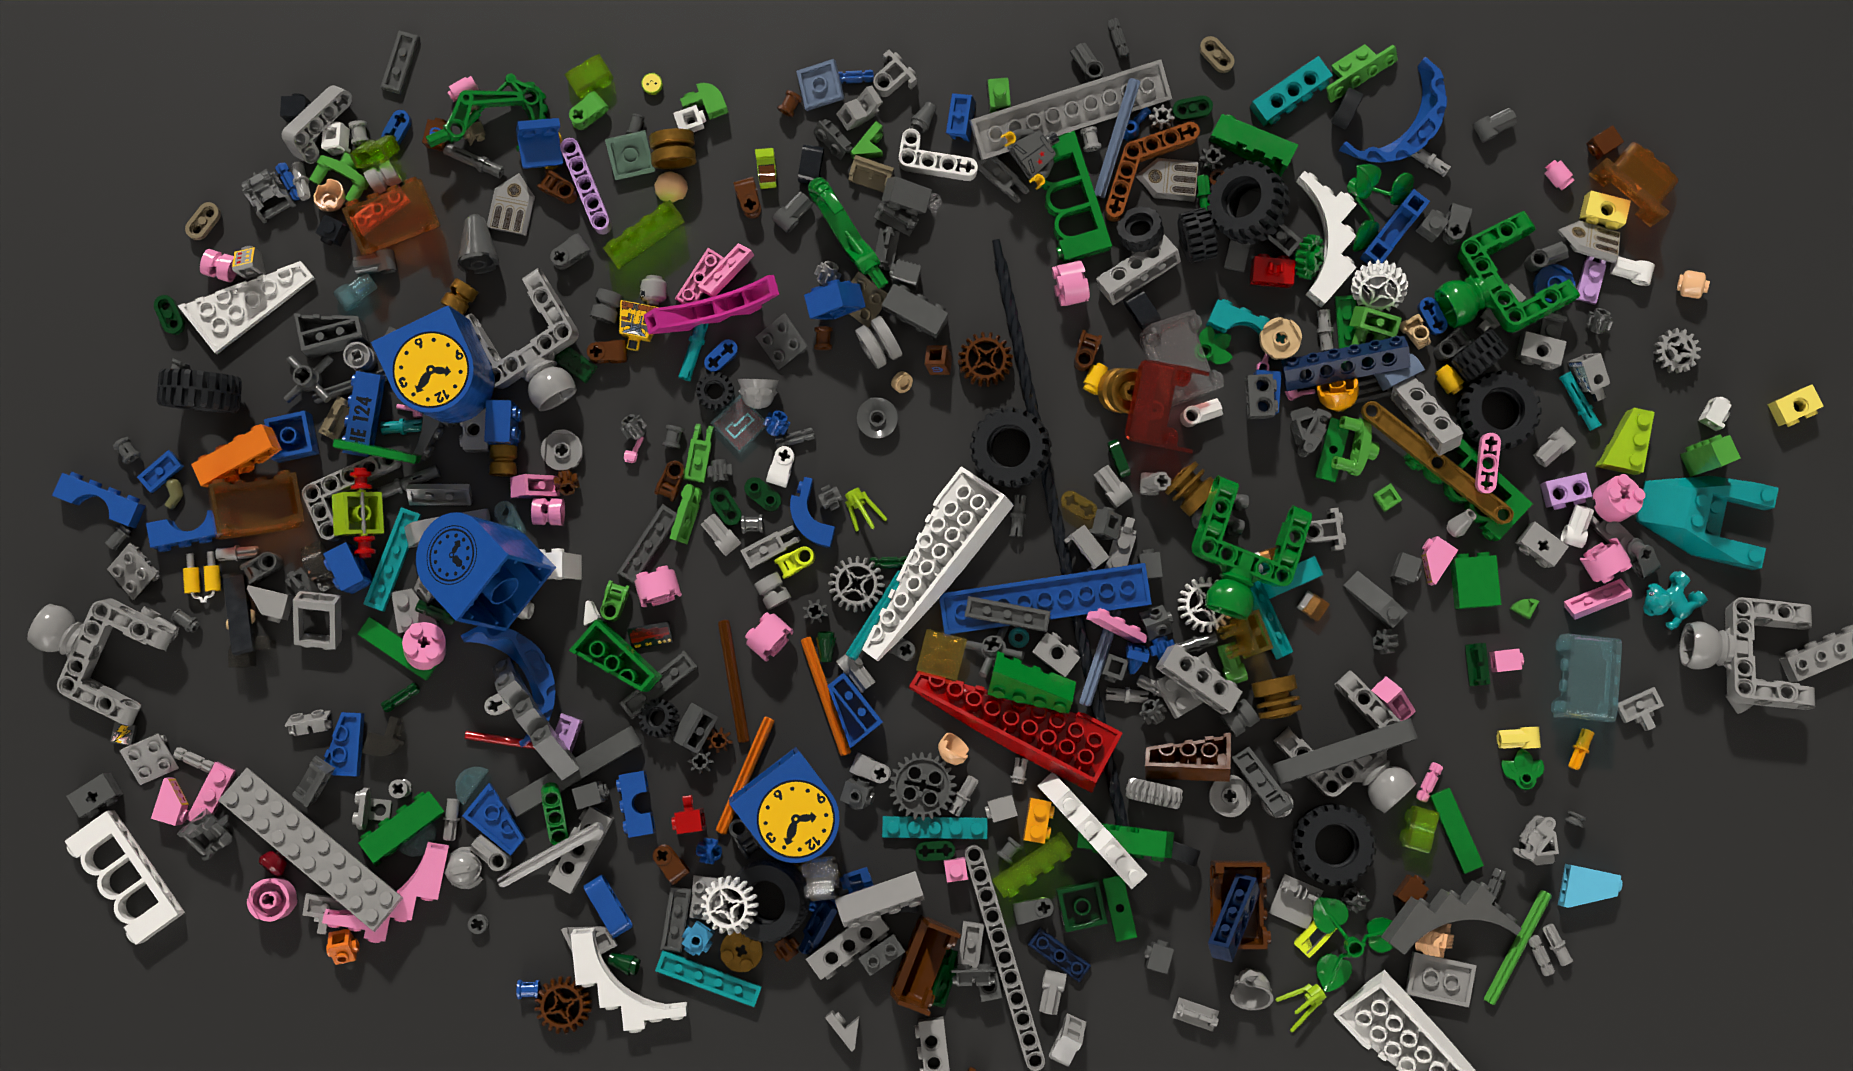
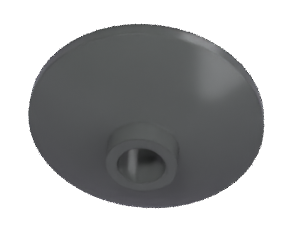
(877, 407)

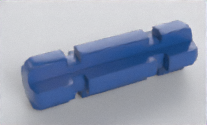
(856, 76)
(287, 178)

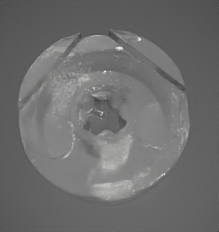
(821, 878)

